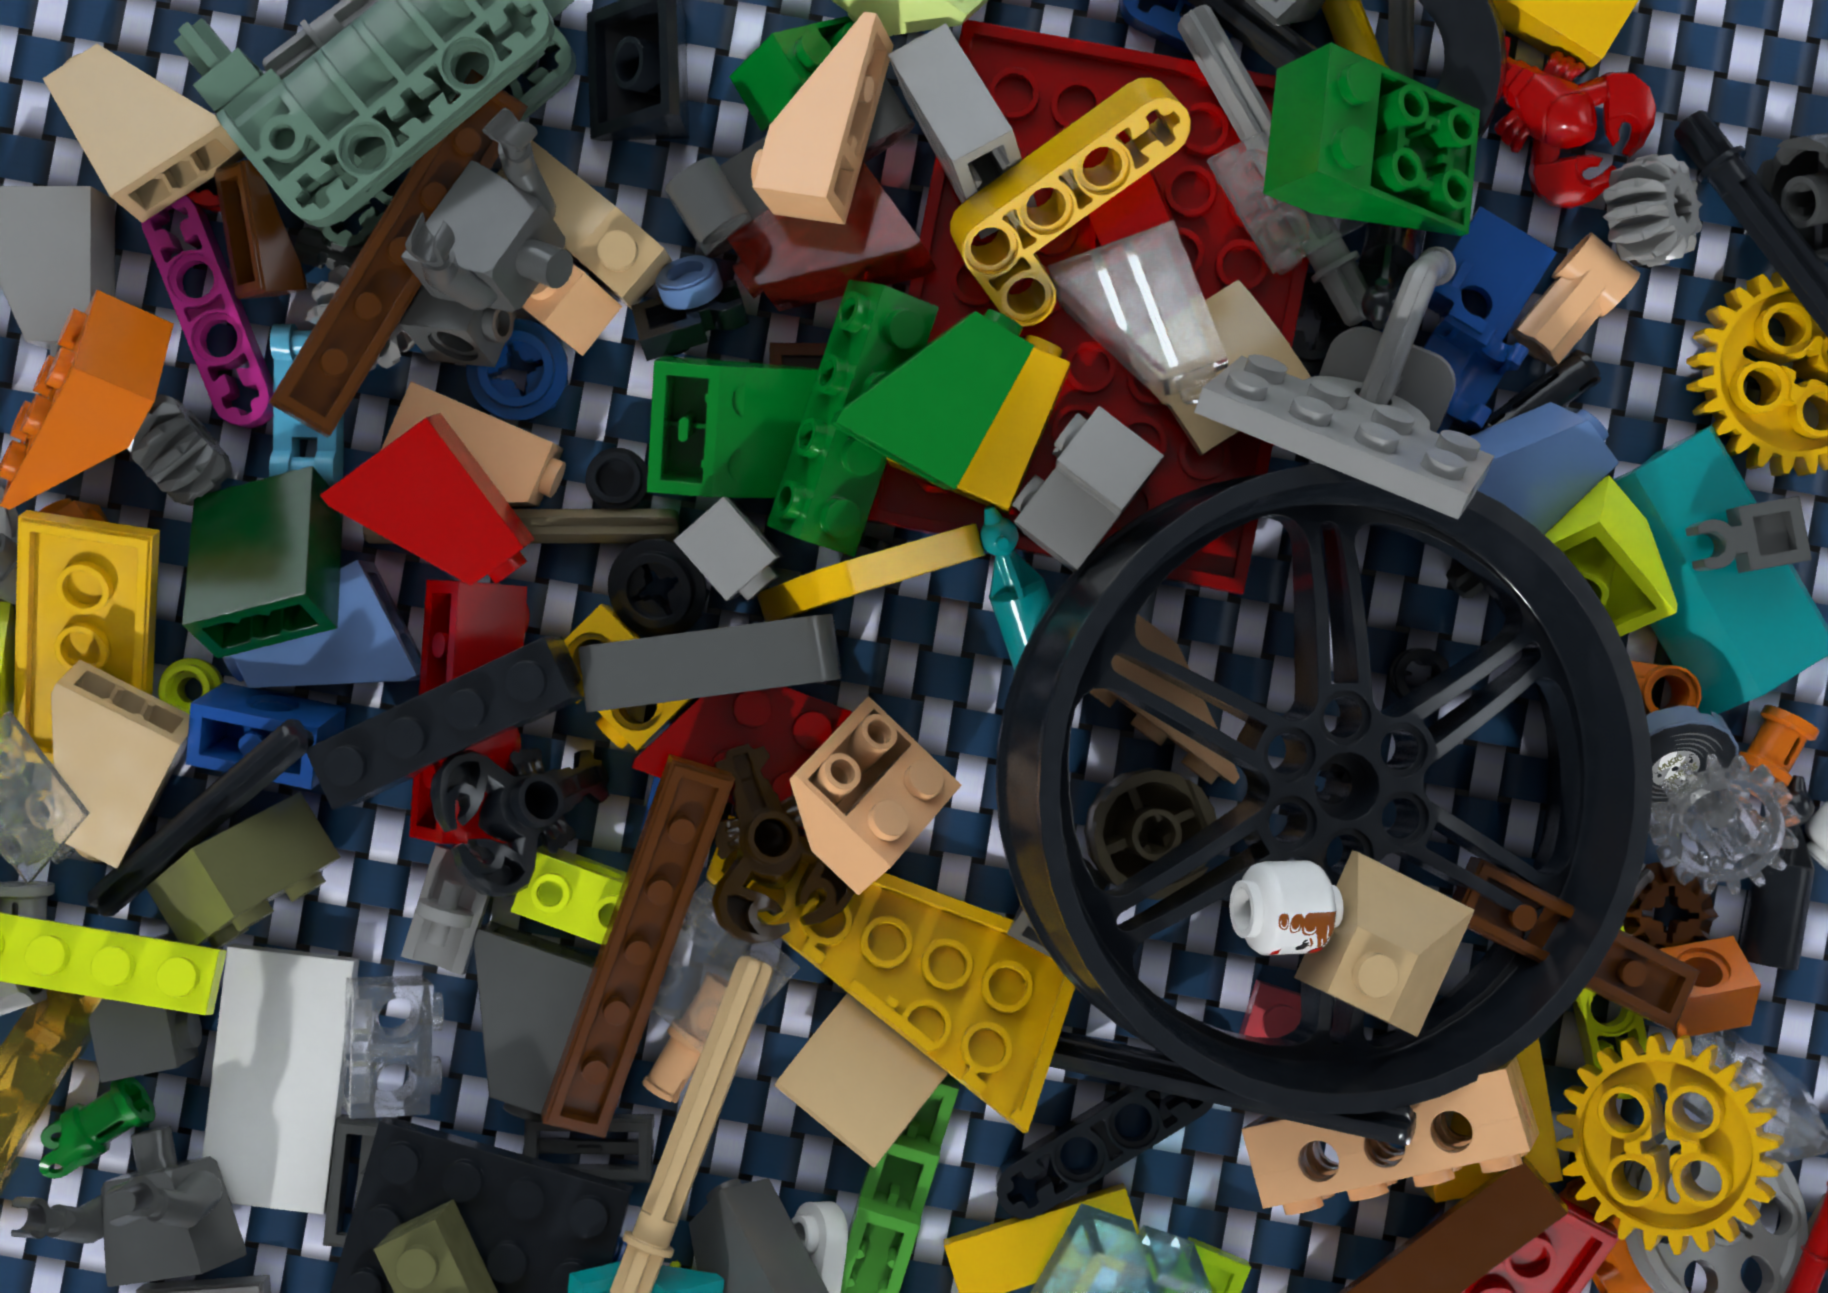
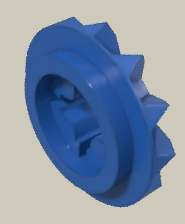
(544, 385)

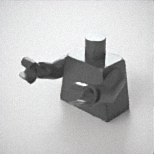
(492, 234)
(154, 1221)

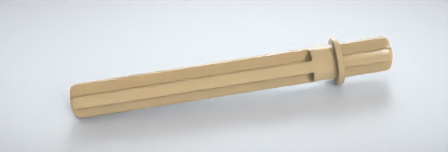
(692, 1128)

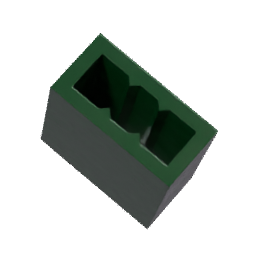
(263, 564)

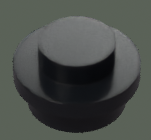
(617, 479)

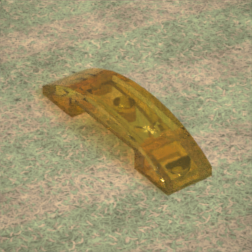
(34, 1064)

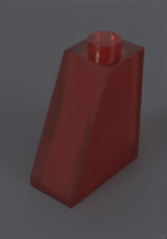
(813, 260)

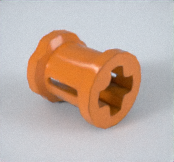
(1779, 742)

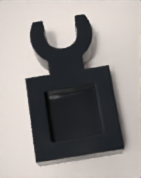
(676, 331)

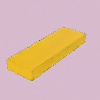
(1017, 1249)

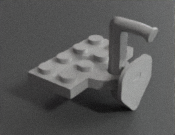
(1370, 405)

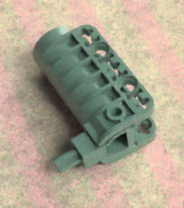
(375, 96)

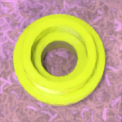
(174, 678)

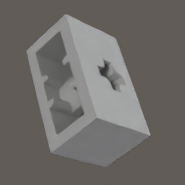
(731, 551)

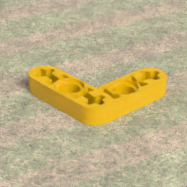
(870, 572)

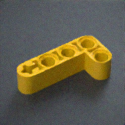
(1074, 194)

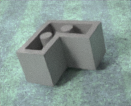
(1093, 483)

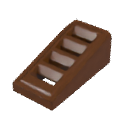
(255, 236)

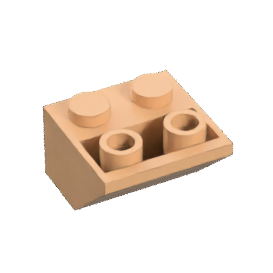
(868, 795)

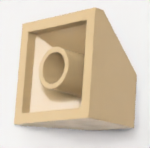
(1389, 944)

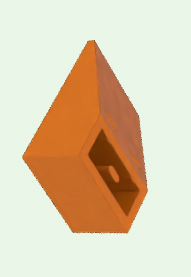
(90, 396)

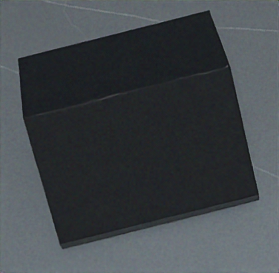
(638, 71)

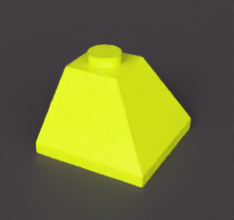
(1616, 556)

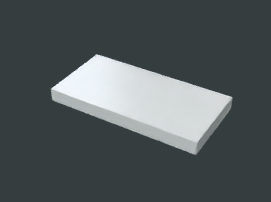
(278, 1076)

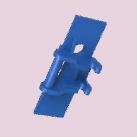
(1505, 270)

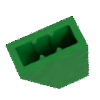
(940, 399)

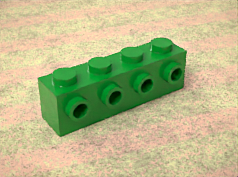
(828, 473)

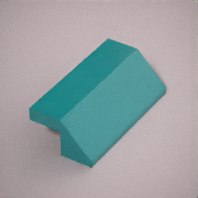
(1729, 627)

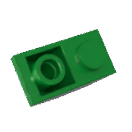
(783, 65)

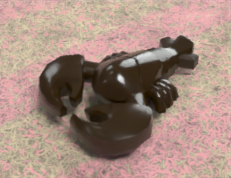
(767, 853)

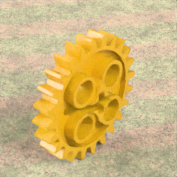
(1776, 425)
(1730, 1143)

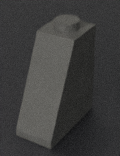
(527, 1011)
(752, 1241)

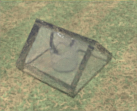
(1797, 1113)

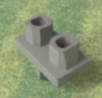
(445, 916)

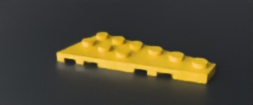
(939, 979)

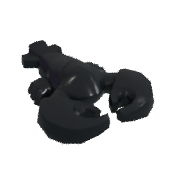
(514, 811)

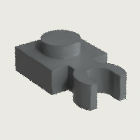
(1756, 536)

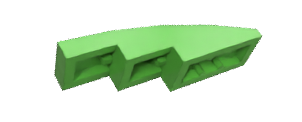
(894, 1199)

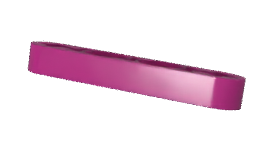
(203, 313)

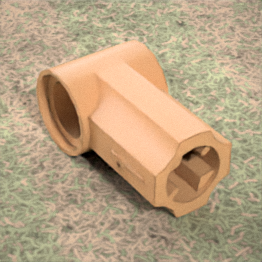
(1584, 288)

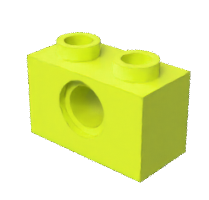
(570, 894)

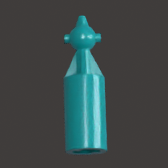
(1016, 589)

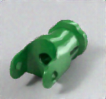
(91, 1127)

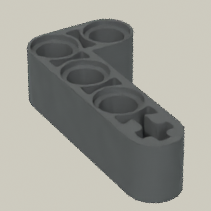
(721, 198)
(710, 662)

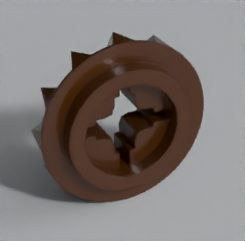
(1688, 897)

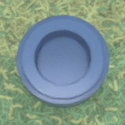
(689, 282)

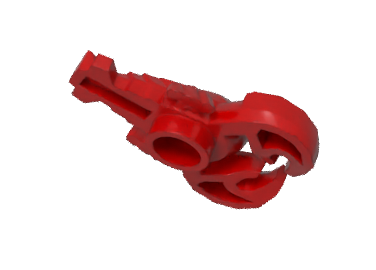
(1565, 117)

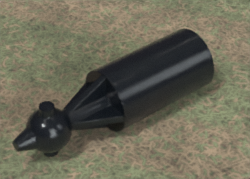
(1383, 262)
(1779, 909)

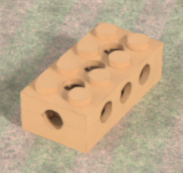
(1299, 1176)

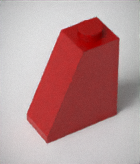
(435, 504)

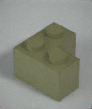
(234, 875)
(434, 1255)

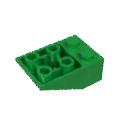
(1370, 144)
(723, 426)

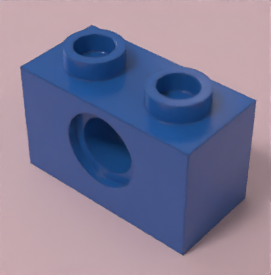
(237, 718)

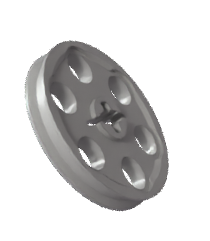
(1722, 1264)

